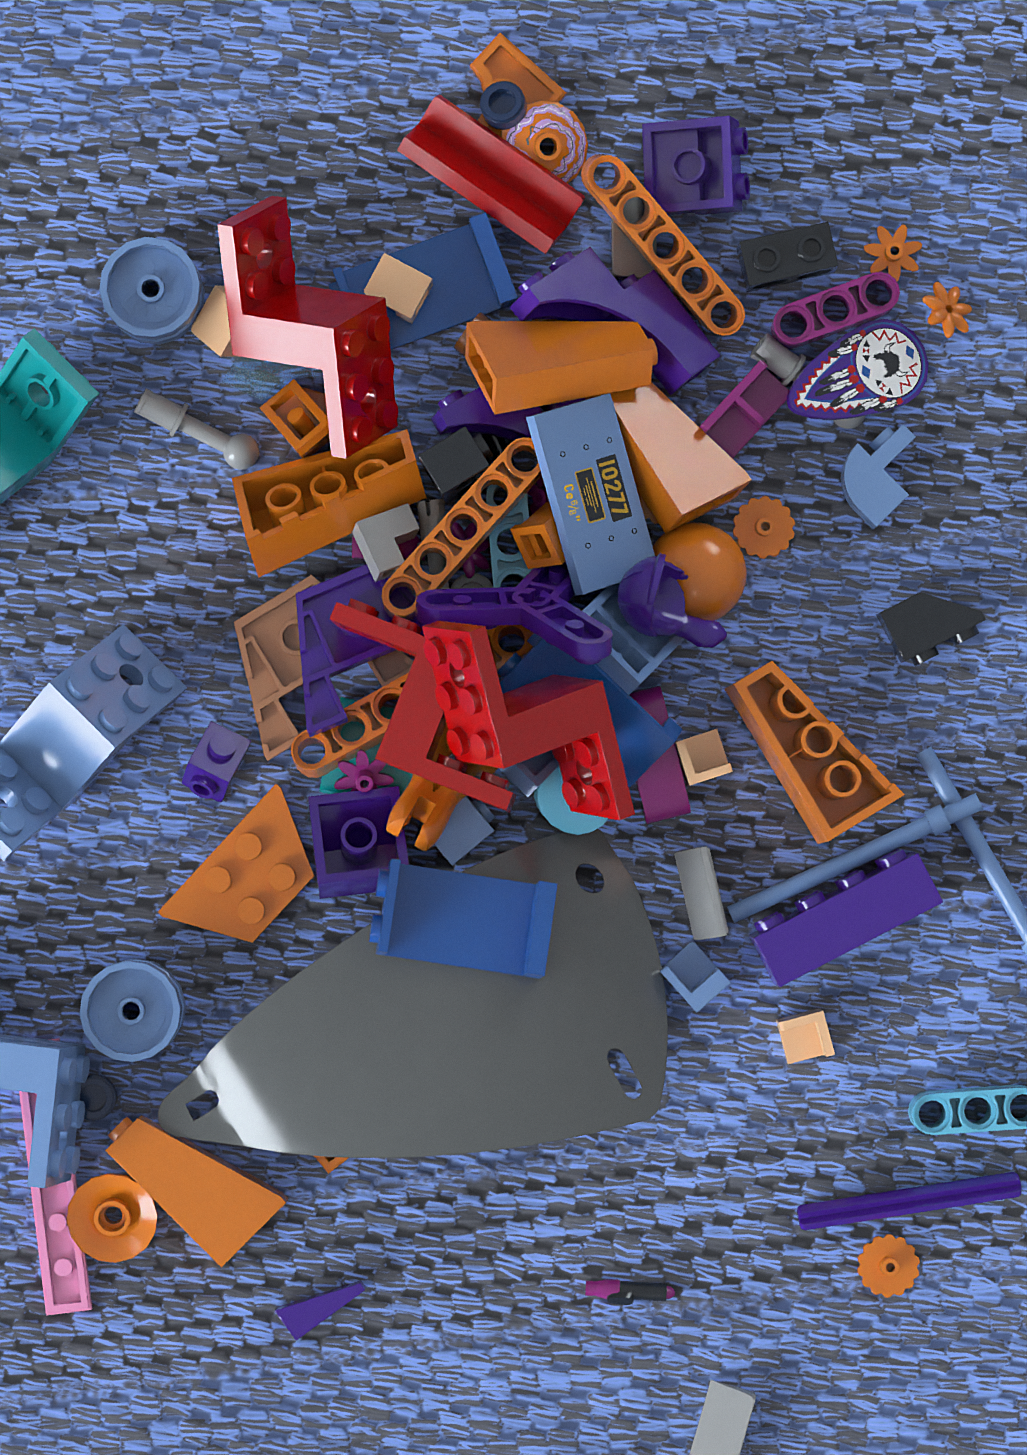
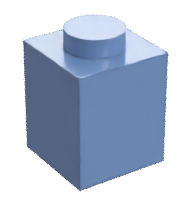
(465, 829)

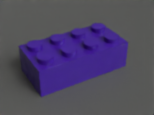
(845, 917)

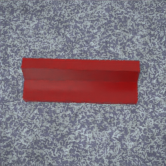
(492, 174)

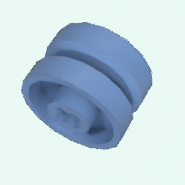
(157, 317)
(159, 1002)

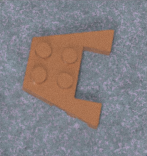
(273, 664)

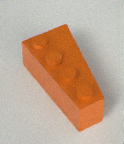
(321, 498)
(809, 754)

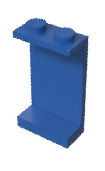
(465, 274)
(637, 732)
(464, 919)

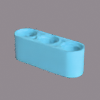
(503, 564)
(953, 1105)

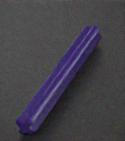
(909, 1201)

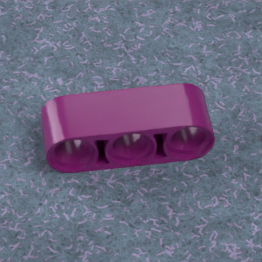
(853, 297)
(663, 784)

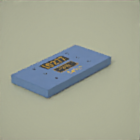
(591, 491)

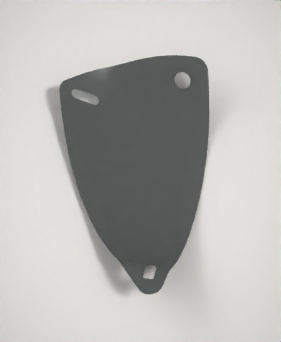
(447, 1057)

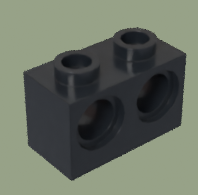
(787, 257)
(456, 463)

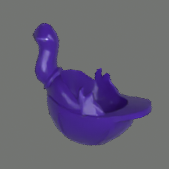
(656, 604)

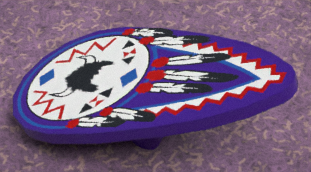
(862, 373)

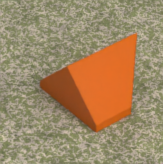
(299, 417)

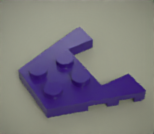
(333, 650)

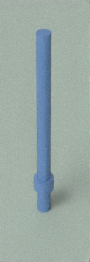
(936, 821)
(977, 844)

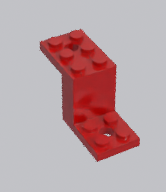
(308, 326)
(543, 716)
(418, 718)

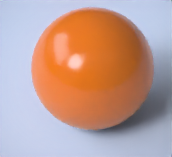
(712, 564)

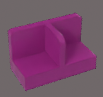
(745, 409)

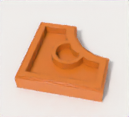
(505, 62)

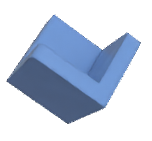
(694, 976)

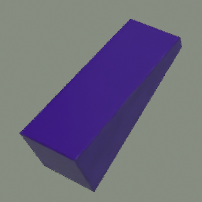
(309, 1312)

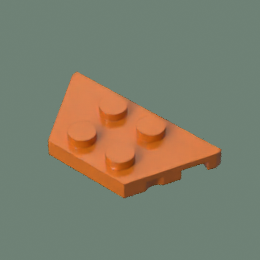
(247, 875)

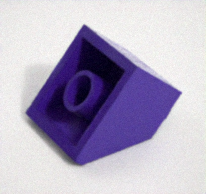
(353, 840)

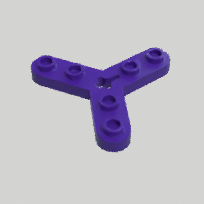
(535, 603)

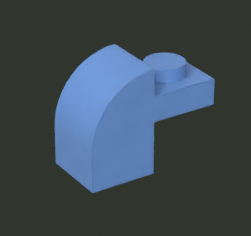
(866, 483)

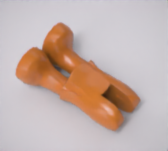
(429, 802)

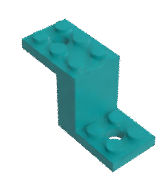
(30, 420)

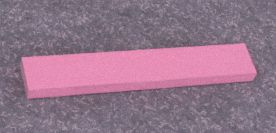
(61, 1260)

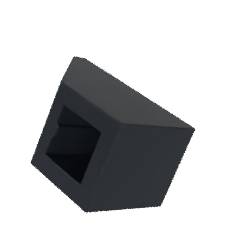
(924, 622)

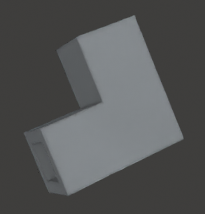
(380, 537)

